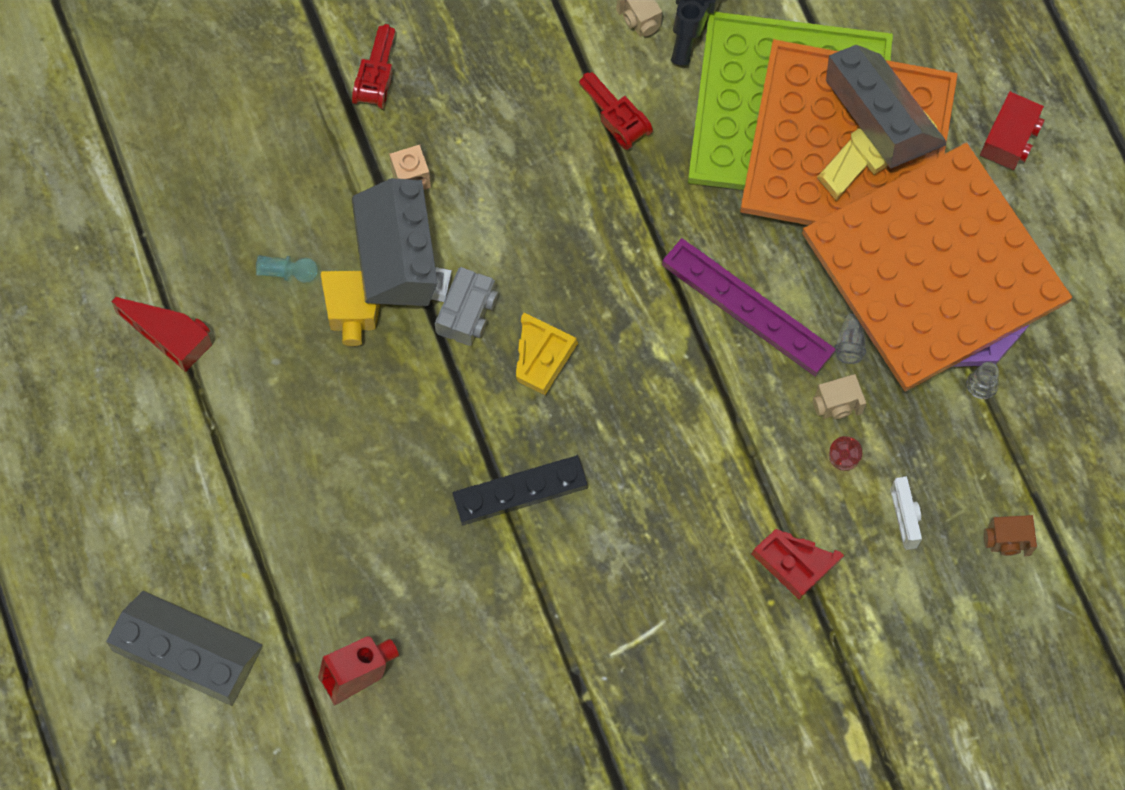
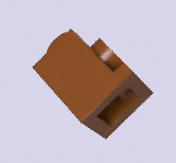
(1011, 535)

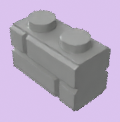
(465, 307)

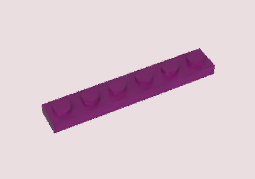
(748, 307)

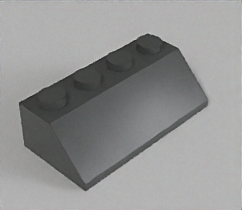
(882, 105)
(395, 243)
(184, 647)

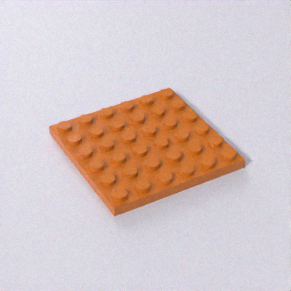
(807, 125)
(936, 266)

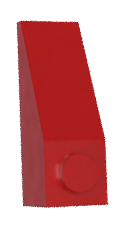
(167, 330)

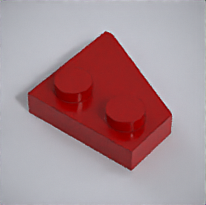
(795, 561)

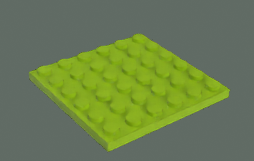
(734, 82)

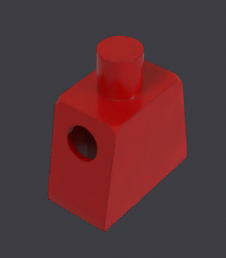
(355, 667)

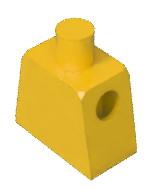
(347, 305)

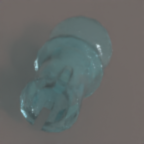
(303, 269)

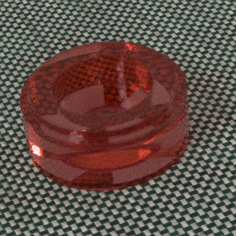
(845, 453)

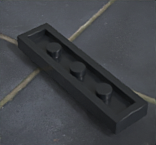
(519, 490)

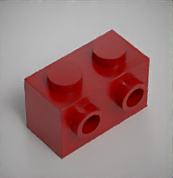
(1011, 131)

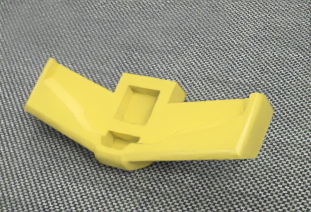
(851, 162)

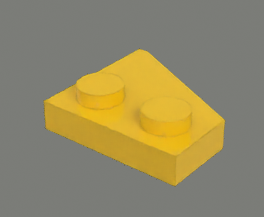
(542, 353)

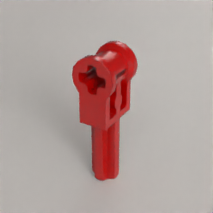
(375, 74)
(618, 116)

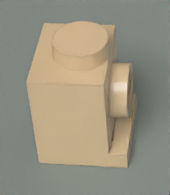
(641, 14)
(839, 398)

